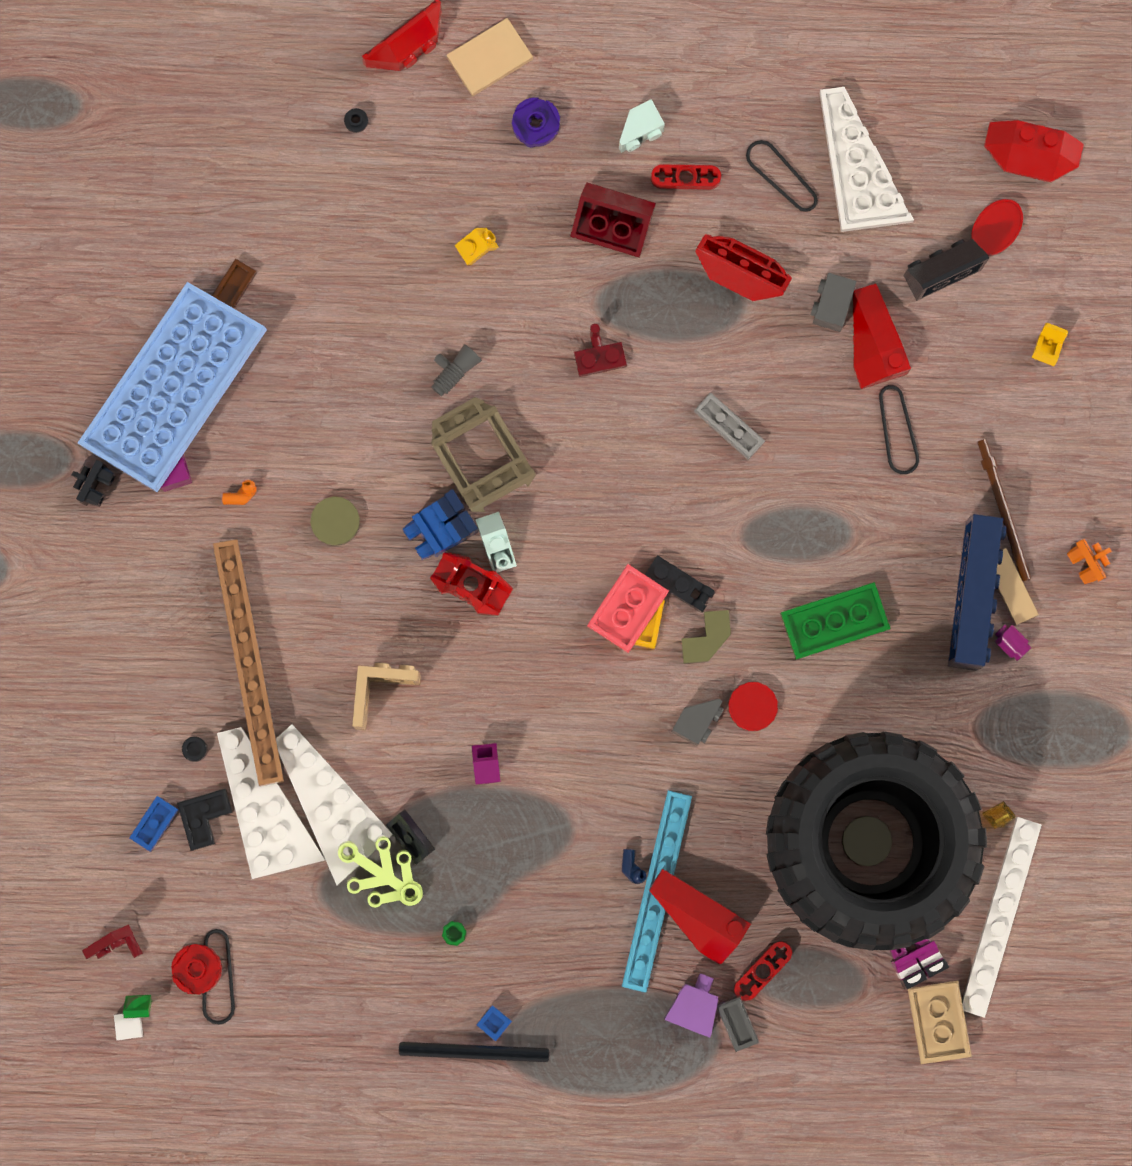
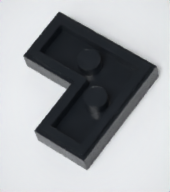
(196, 816)

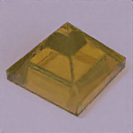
(999, 815)

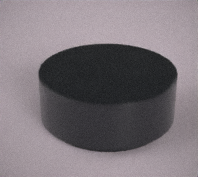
(194, 749)

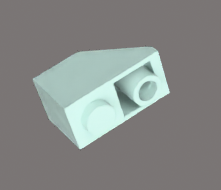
(641, 124)
(496, 542)

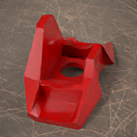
(491, 589)

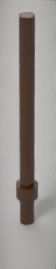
(989, 465)

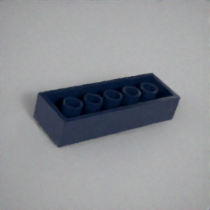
(976, 592)

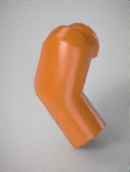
(242, 496)

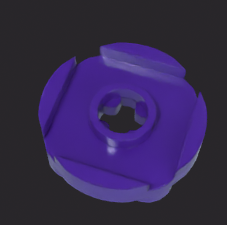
(539, 109)

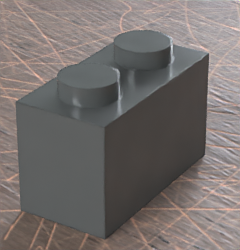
(834, 302)

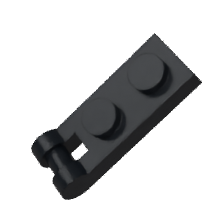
(679, 583)

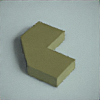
(703, 648)

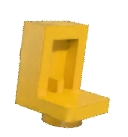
(476, 245)
(1049, 344)

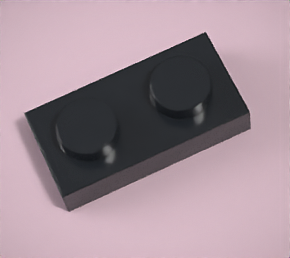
(410, 836)

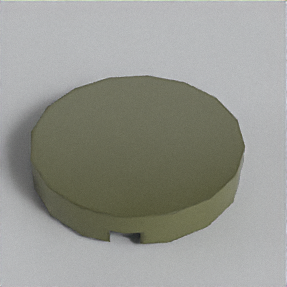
(335, 521)
(867, 841)

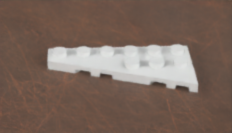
(860, 177)
(329, 804)

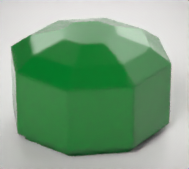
(454, 933)

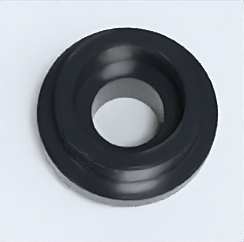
(356, 127)

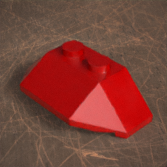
(407, 42)
(1033, 149)
(742, 268)

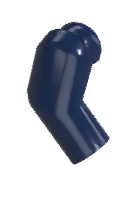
(630, 869)

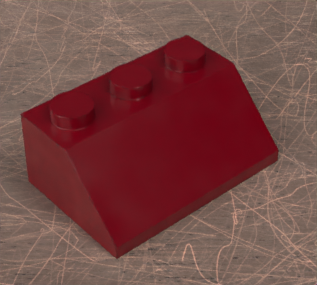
(612, 219)

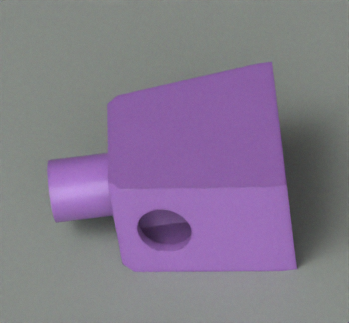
(694, 1007)

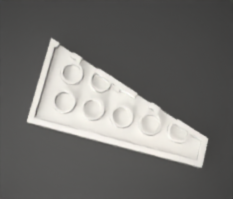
(267, 822)

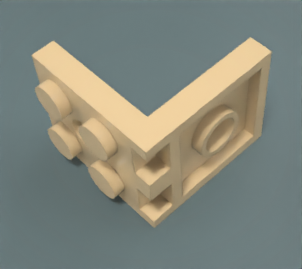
(379, 673)

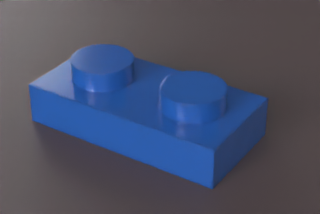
(154, 823)

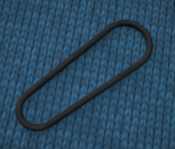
(791, 169)
(886, 433)
(230, 980)

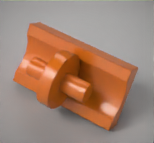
(1094, 571)

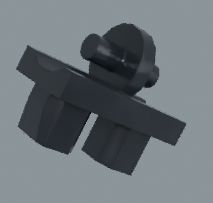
(98, 474)

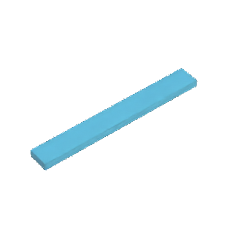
(651, 912)

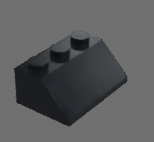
(945, 268)

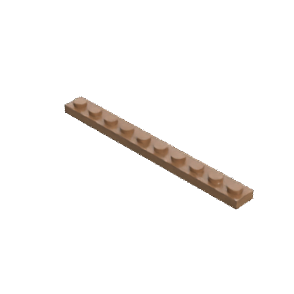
(248, 663)

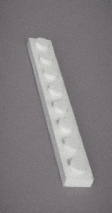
(1000, 916)

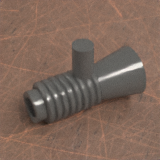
(455, 370)

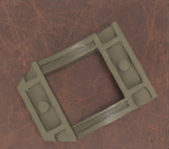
(499, 481)

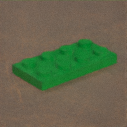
(835, 621)

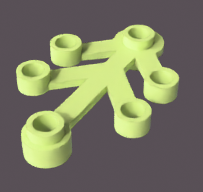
(383, 875)

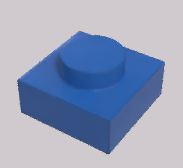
(494, 1023)

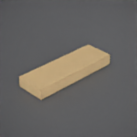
(1014, 592)

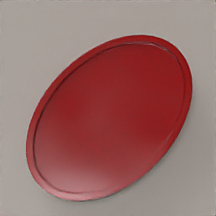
(998, 226)

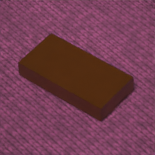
(234, 283)

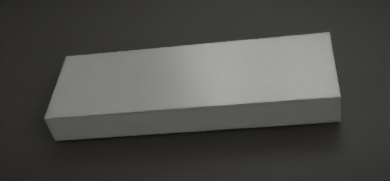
(729, 426)

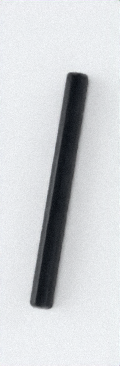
(473, 1052)

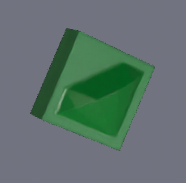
(137, 1006)

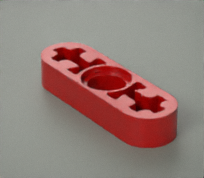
(693, 169)
(771, 953)

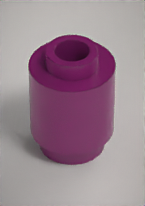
(1012, 642)

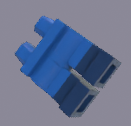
(432, 526)

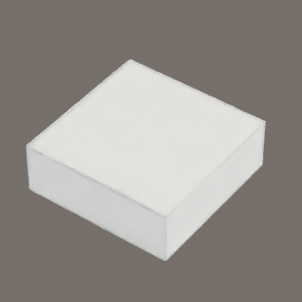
(127, 1027)

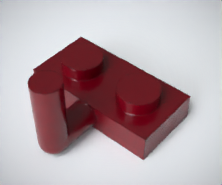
(600, 357)
(113, 940)

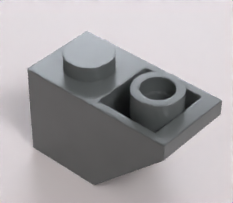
(695, 721)

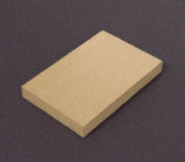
(489, 57)
(939, 1022)

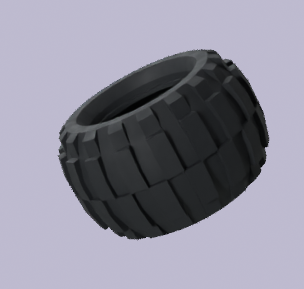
(943, 829)

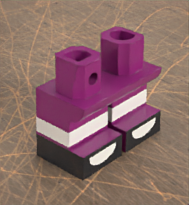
(908, 967)

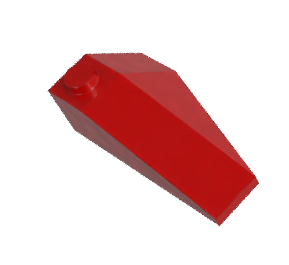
(877, 346)
(705, 922)

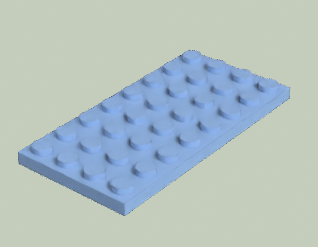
(172, 386)

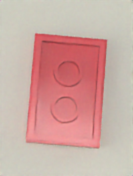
(628, 608)

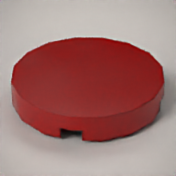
(753, 706)
(196, 969)

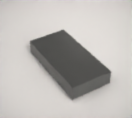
(737, 1023)

